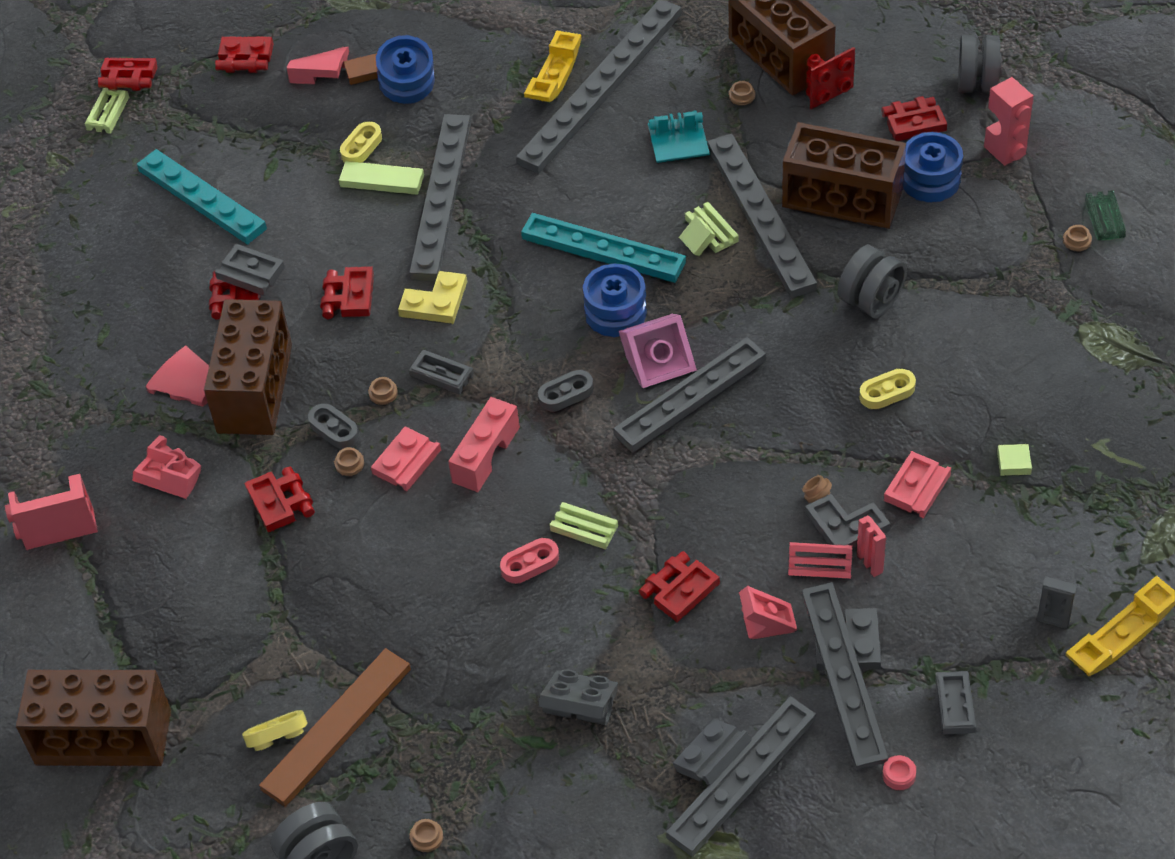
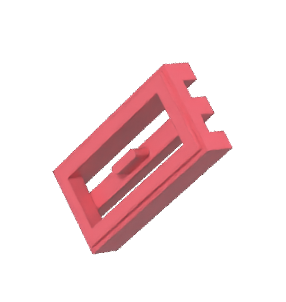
(871, 547)
(820, 572)

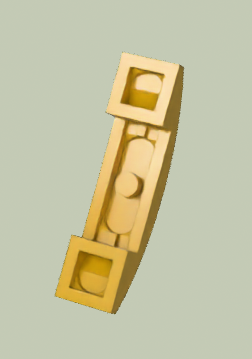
(556, 68)
(1125, 629)

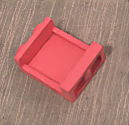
(53, 517)

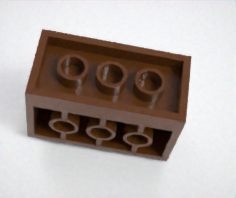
(781, 37)
(843, 175)
(248, 367)
(94, 717)

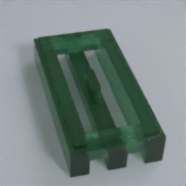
(1102, 199)

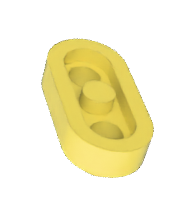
(361, 142)
(883, 389)
(287, 725)

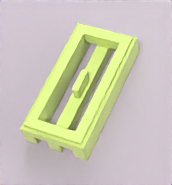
(111, 112)
(721, 228)
(587, 522)

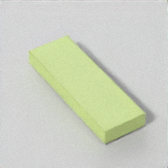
(381, 177)

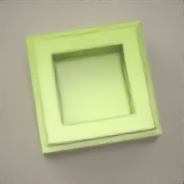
(697, 236)
(1014, 459)

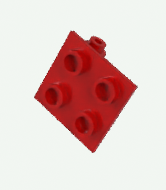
(830, 77)

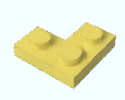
(438, 305)

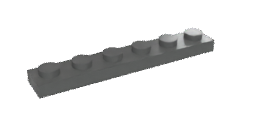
(689, 394)
(844, 676)
(741, 776)

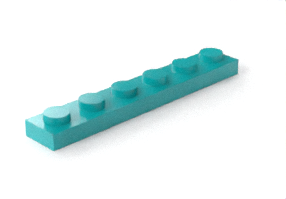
(202, 196)
(603, 247)

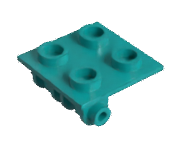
(678, 137)

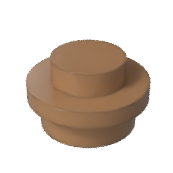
(741, 93)
(1077, 238)
(382, 391)
(349, 461)
(816, 488)
(426, 835)

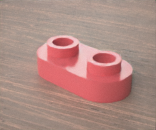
(528, 560)

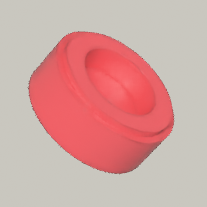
(899, 772)

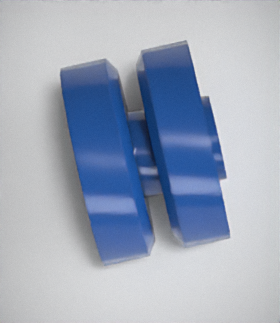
(405, 69)
(932, 167)
(614, 299)

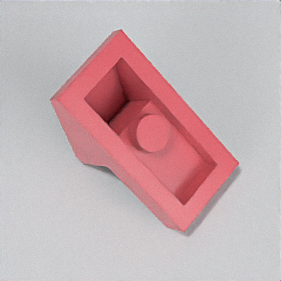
(766, 614)

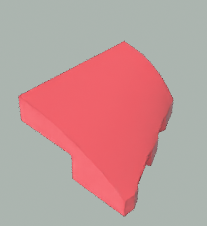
(325, 64)
(182, 377)
(167, 469)

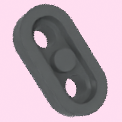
(564, 390)
(335, 427)

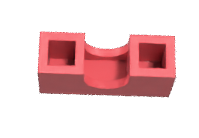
(1013, 108)
(473, 457)

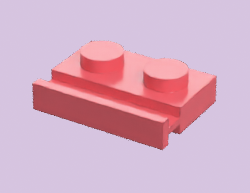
(405, 458)
(917, 484)

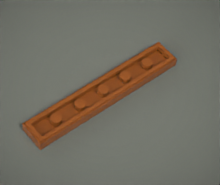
(334, 727)

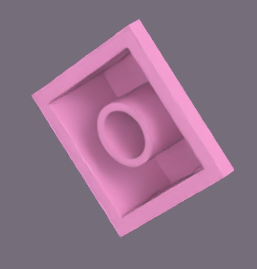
(658, 350)

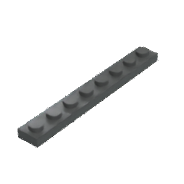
(440, 198)
(762, 216)

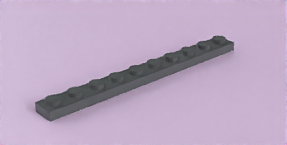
(598, 86)

